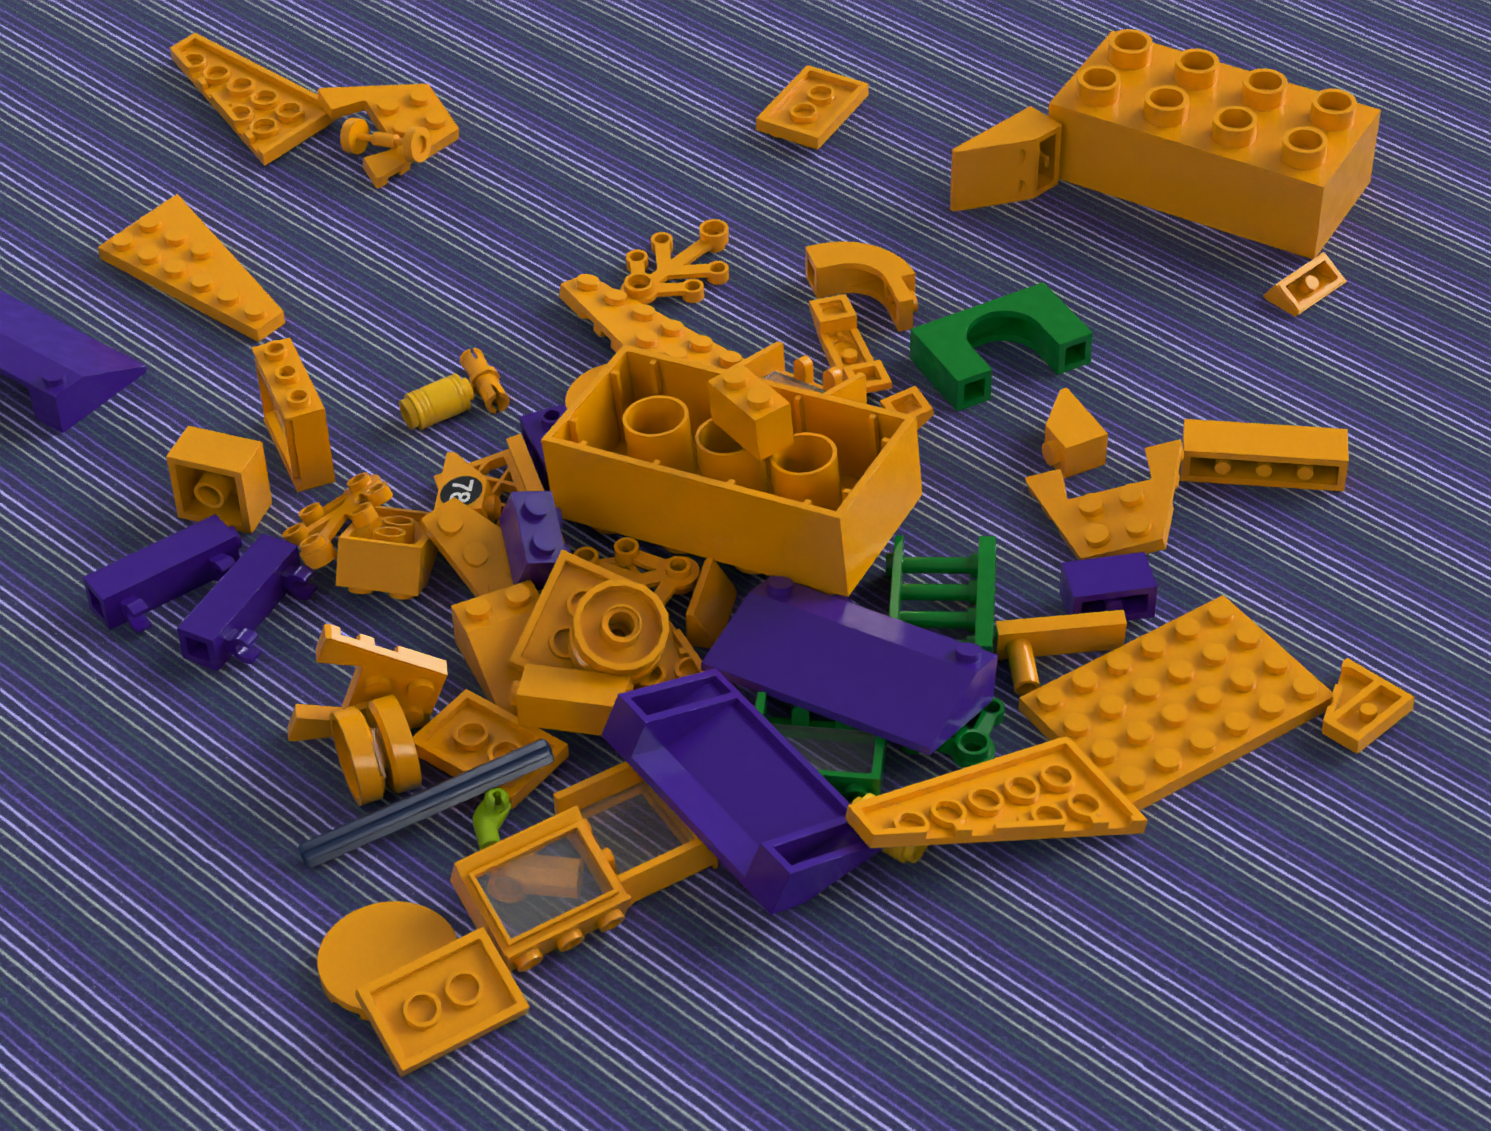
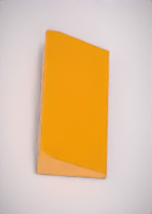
(1306, 286)
(709, 605)

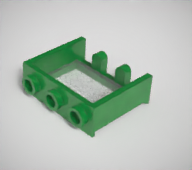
(840, 753)

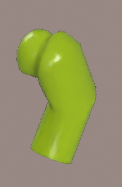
(490, 817)

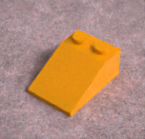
(386, 555)
(488, 633)

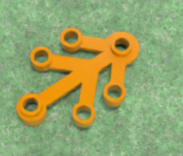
(647, 287)
(355, 503)
(671, 575)

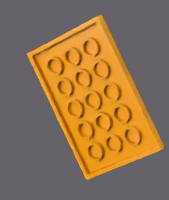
(1179, 701)

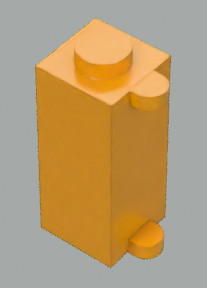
(566, 698)

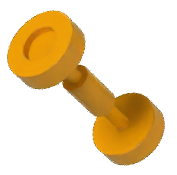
(356, 136)

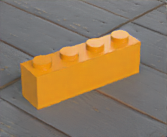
(1264, 455)

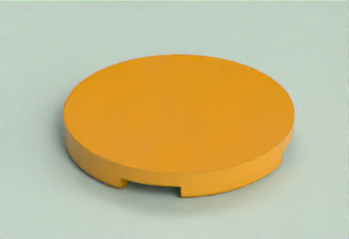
(375, 943)

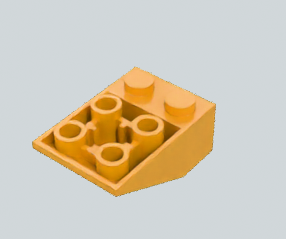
(1007, 162)

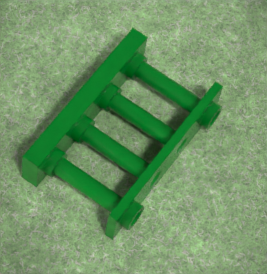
(978, 592)

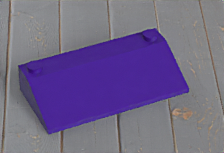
(59, 365)
(853, 664)
(738, 786)

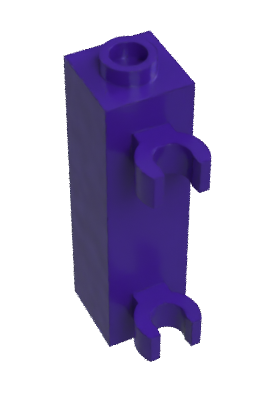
(161, 573)
(241, 600)

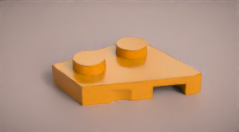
(1363, 707)

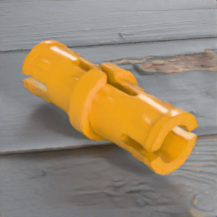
(484, 380)

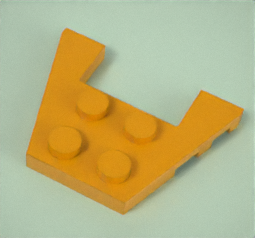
(392, 111)
(1119, 518)
(405, 673)

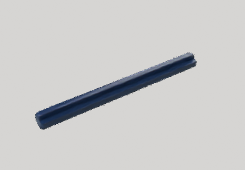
(426, 803)

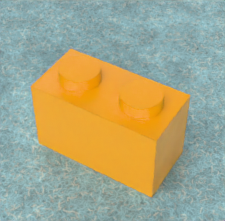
(750, 412)

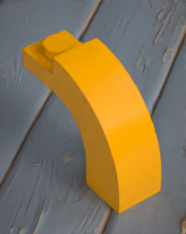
(864, 270)

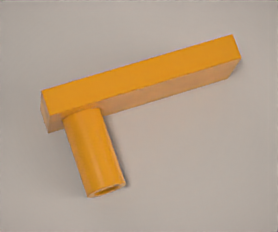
(1054, 635)

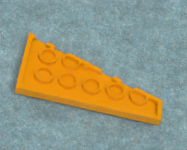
(255, 102)
(1017, 796)

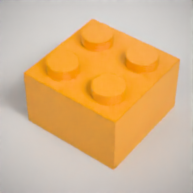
(219, 477)

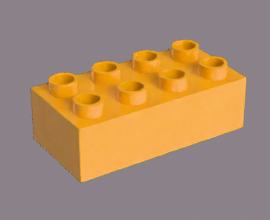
(1215, 142)
(654, 467)

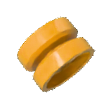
(623, 609)
(375, 749)

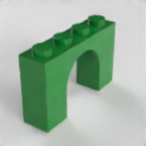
(1029, 317)

